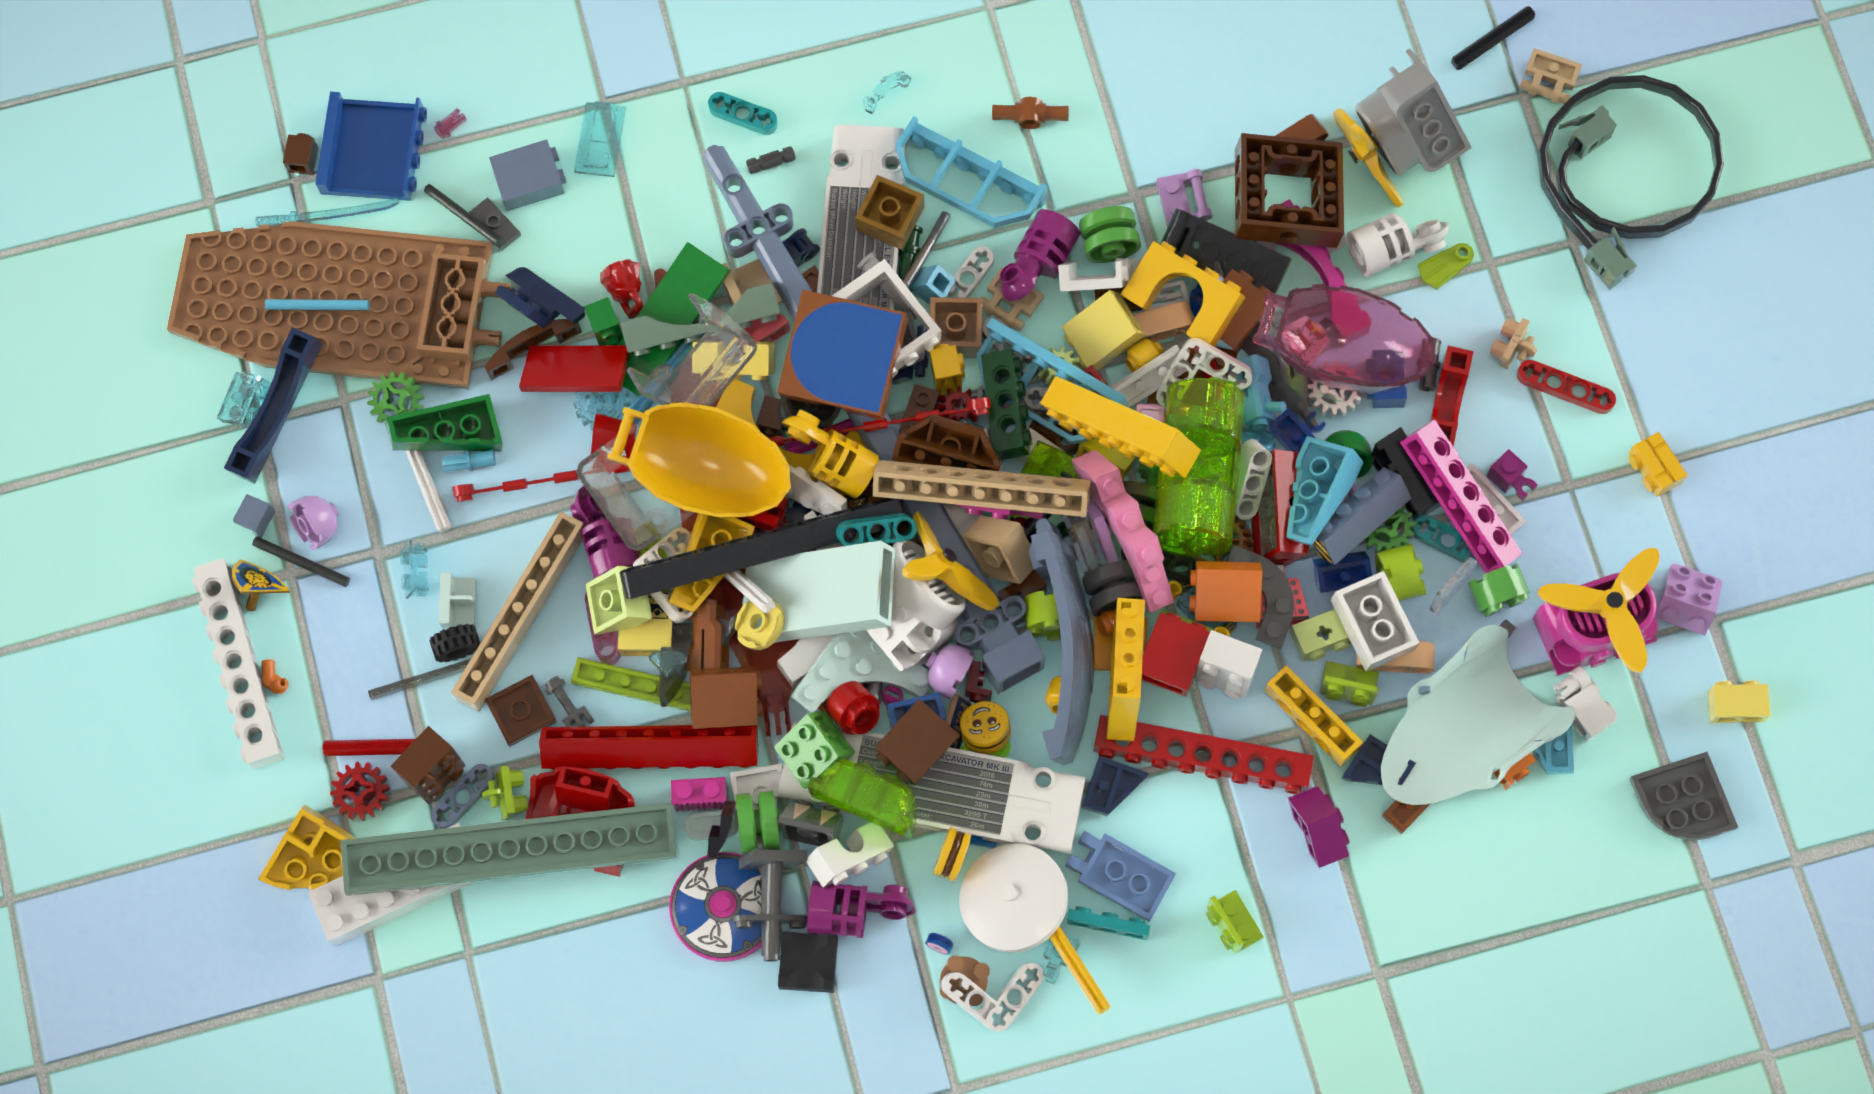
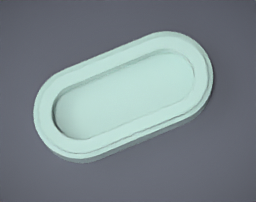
(699, 824)

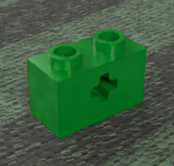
(604, 322)

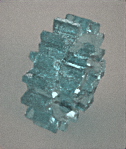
(603, 397)

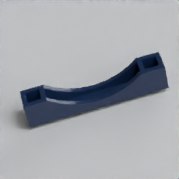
(290, 374)

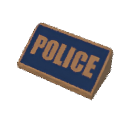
(956, 709)

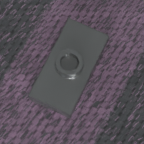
(493, 218)

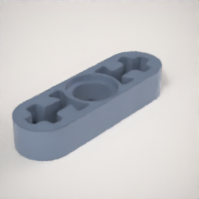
(451, 796)

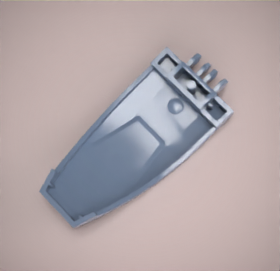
(1056, 559)

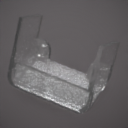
(707, 367)
(618, 506)

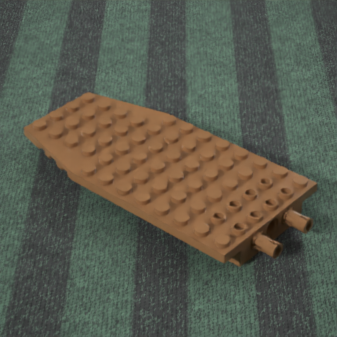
(419, 288)

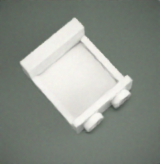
(1071, 282)

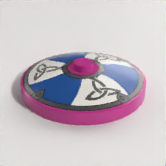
(708, 899)

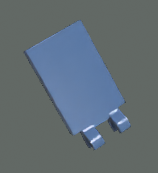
(1122, 874)

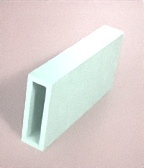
(830, 589)

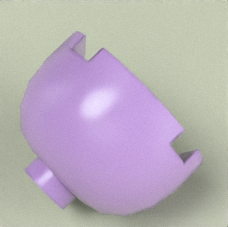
(314, 519)
(948, 668)

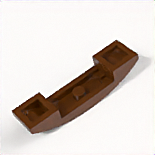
(500, 362)

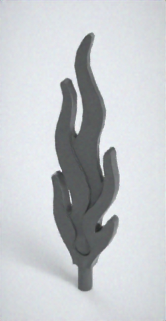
(1287, 383)

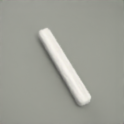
(429, 490)
(750, 590)

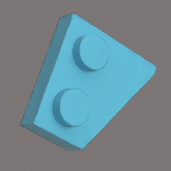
(1557, 754)

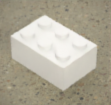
(1374, 621)
(1227, 665)

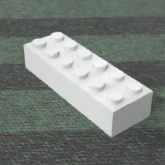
(354, 915)

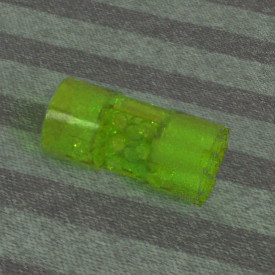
(1199, 511)

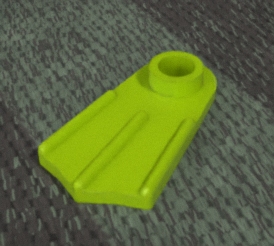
(1445, 265)

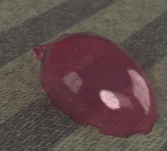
(1347, 338)

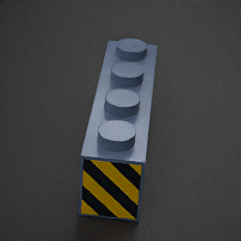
(1361, 515)

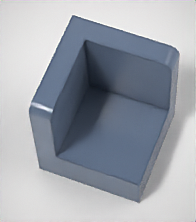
(254, 515)

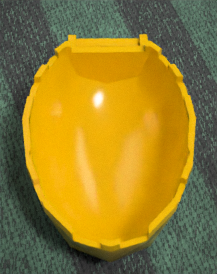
(704, 460)

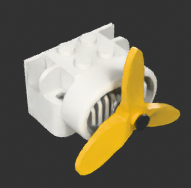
(927, 599)

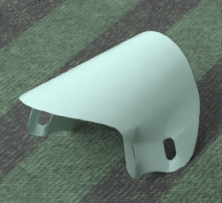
(1467, 725)

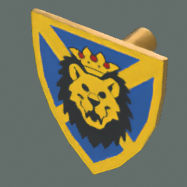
(254, 581)

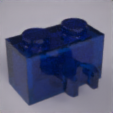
(1291, 431)
(1346, 572)

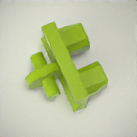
(506, 781)

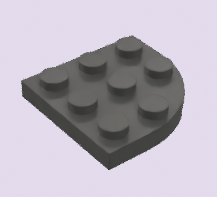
(1685, 799)

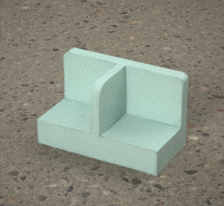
(456, 601)

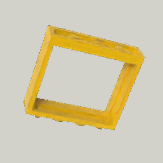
(1126, 669)

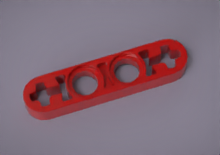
(1565, 390)

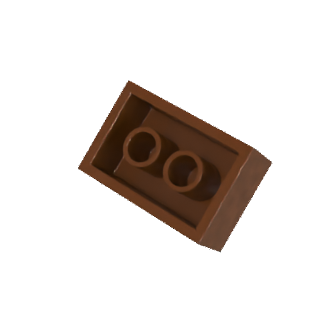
(429, 765)

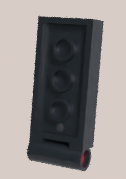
(1220, 245)

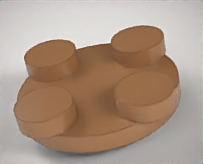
(972, 969)

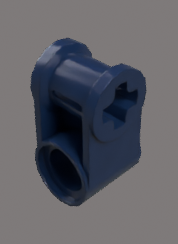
(801, 247)

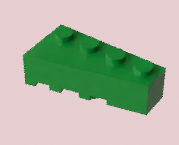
(447, 427)

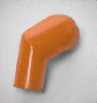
(270, 679)

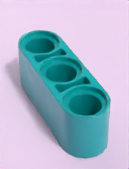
(889, 531)

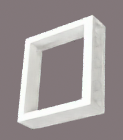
(873, 278)

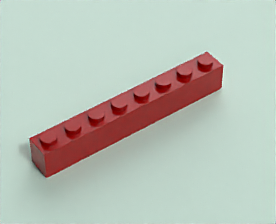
(648, 747)

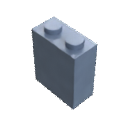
(528, 174)

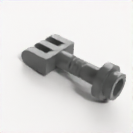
(554, 686)

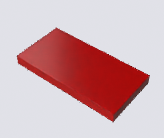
(574, 368)

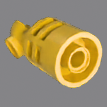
(837, 458)

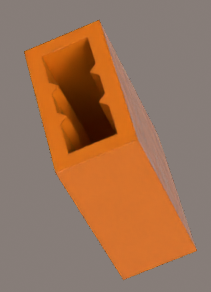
(1226, 591)

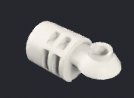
(1390, 242)

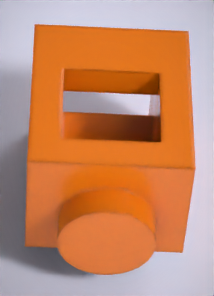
(1517, 771)

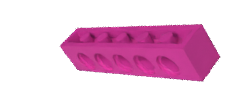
(1461, 497)

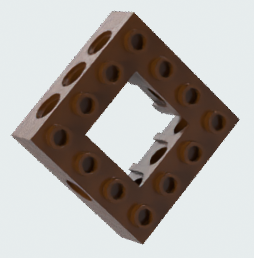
(1295, 157)

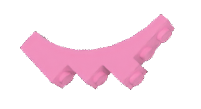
(1125, 518)

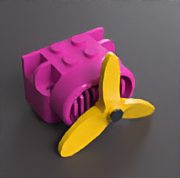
(1601, 618)

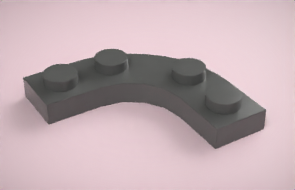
(1277, 597)

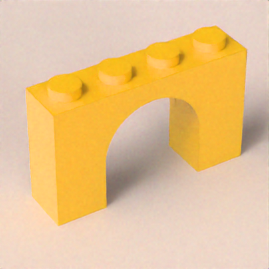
(1162, 265)

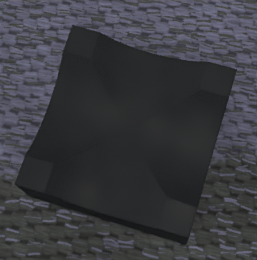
(807, 962)

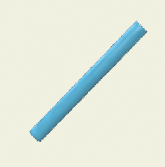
(296, 304)

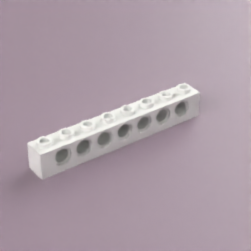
(268, 749)

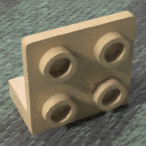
(746, 277)

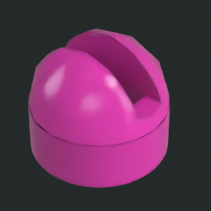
(887, 699)

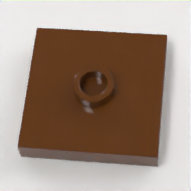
(520, 710)

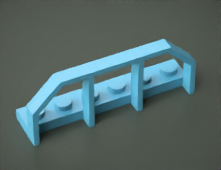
(969, 161)
(1045, 359)

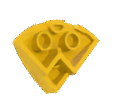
(307, 853)

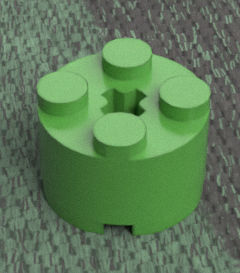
(1499, 588)

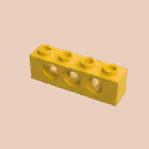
(1313, 716)

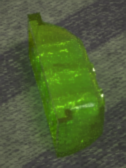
(867, 795)

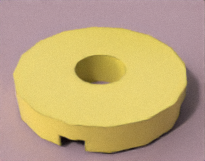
(766, 633)

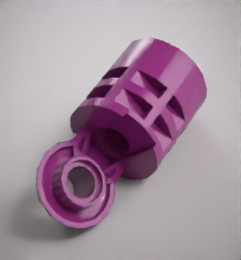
(1039, 253)
(601, 541)
(854, 905)

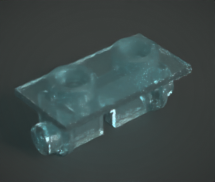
(412, 579)

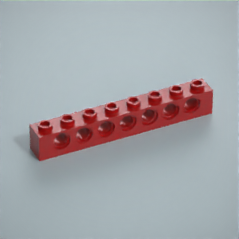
(1298, 763)

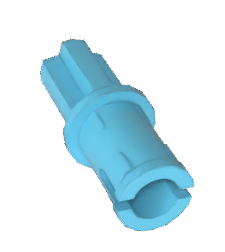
(469, 460)

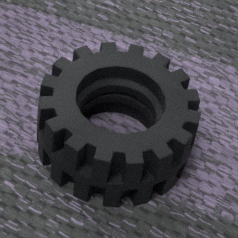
(454, 643)

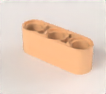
(1165, 321)
(1418, 661)

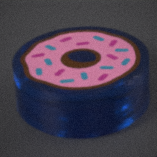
(939, 943)

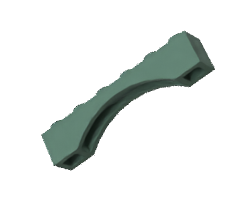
(647, 332)

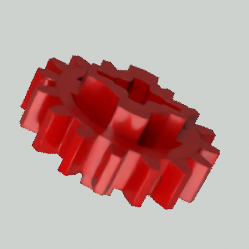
(358, 780)

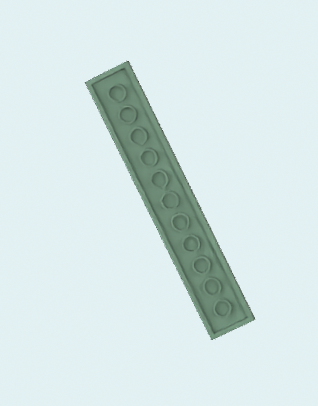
(507, 849)

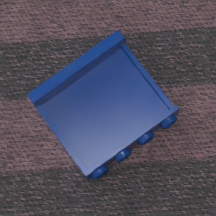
(370, 148)

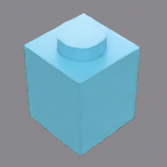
(932, 282)

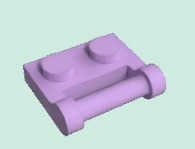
(1173, 194)

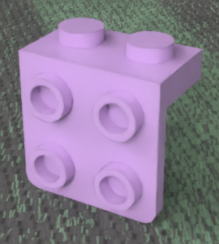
(1689, 599)

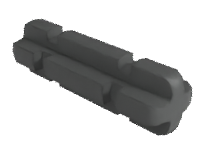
(770, 159)

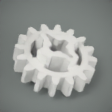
(1336, 401)

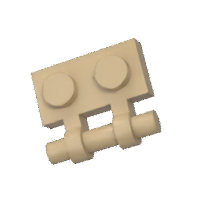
(1553, 70)
(1025, 305)

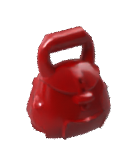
(623, 284)

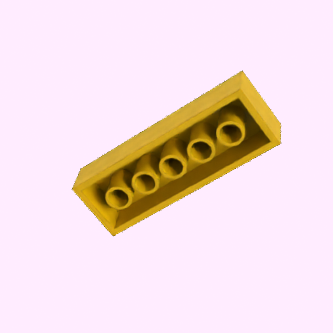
(1120, 428)

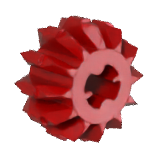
(956, 400)

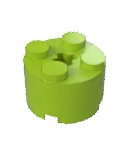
(1402, 571)
(1042, 616)

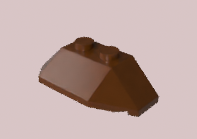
(946, 443)

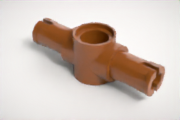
(1030, 112)

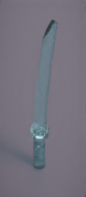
(326, 214)

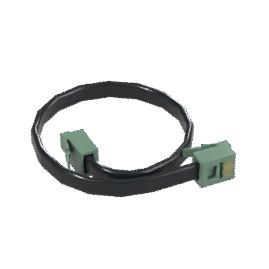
(1602, 257)

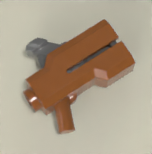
(710, 636)

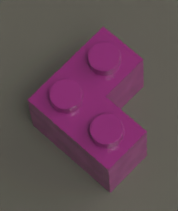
(1320, 826)

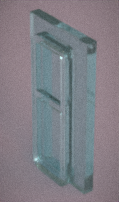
(600, 139)

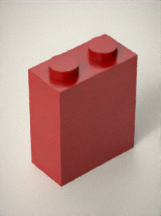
(1173, 653)

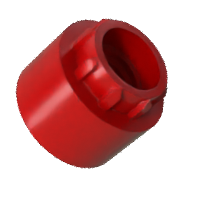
(853, 708)

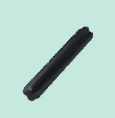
(1493, 37)

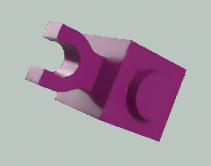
(1509, 473)

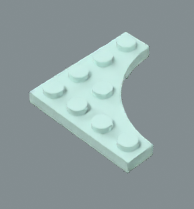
(855, 658)

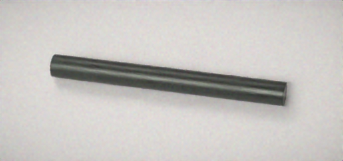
(463, 215)
(301, 561)

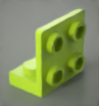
(1349, 683)
(1234, 922)

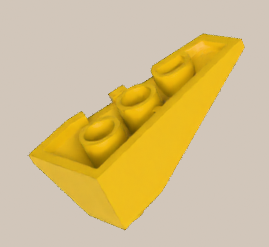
(707, 532)

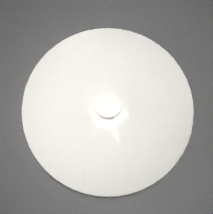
(1013, 898)

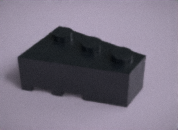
(1392, 455)

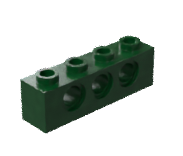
(995, 367)

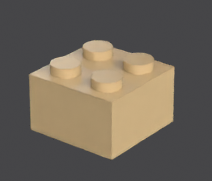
(1000, 548)

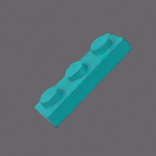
(1108, 923)

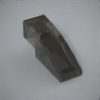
(681, 641)

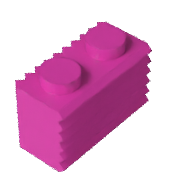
(699, 794)

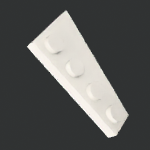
(814, 495)

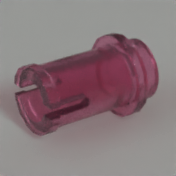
(449, 123)

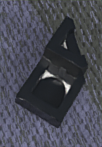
(719, 833)

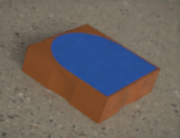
(842, 354)

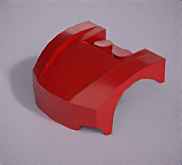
(573, 792)

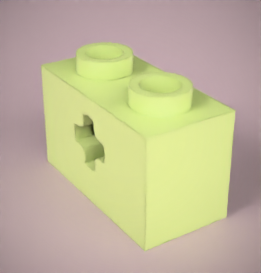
(1306, 636)

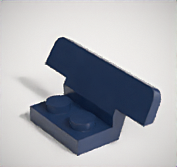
(539, 299)

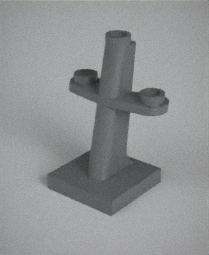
(770, 865)

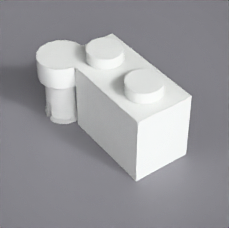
(1591, 711)

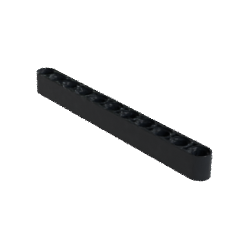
(751, 549)

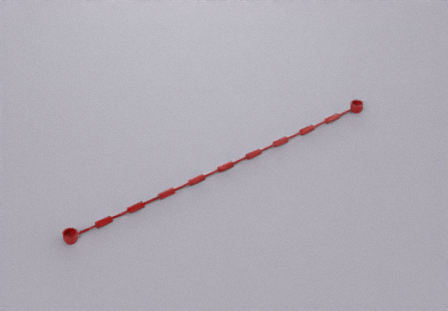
(464, 492)

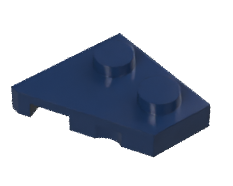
(1110, 785)

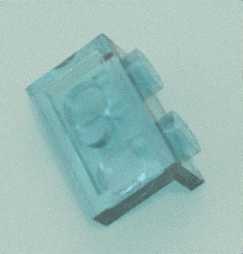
(243, 399)

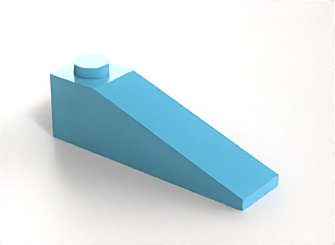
(1322, 482)

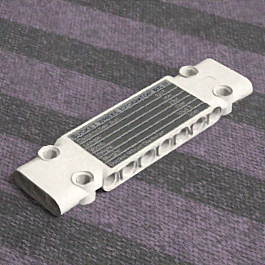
(868, 154)
(977, 796)

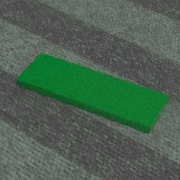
(670, 303)

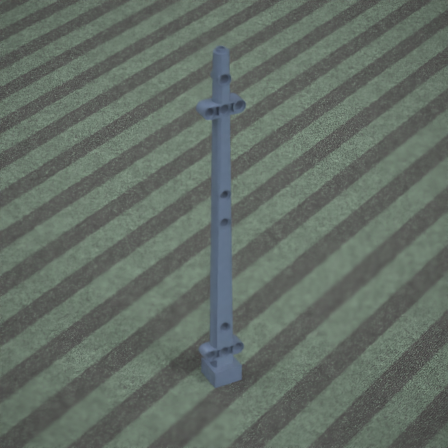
(1007, 653)

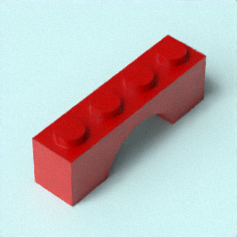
(1450, 390)

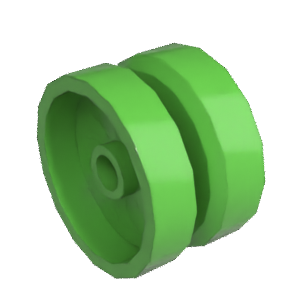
(1109, 234)
(758, 821)

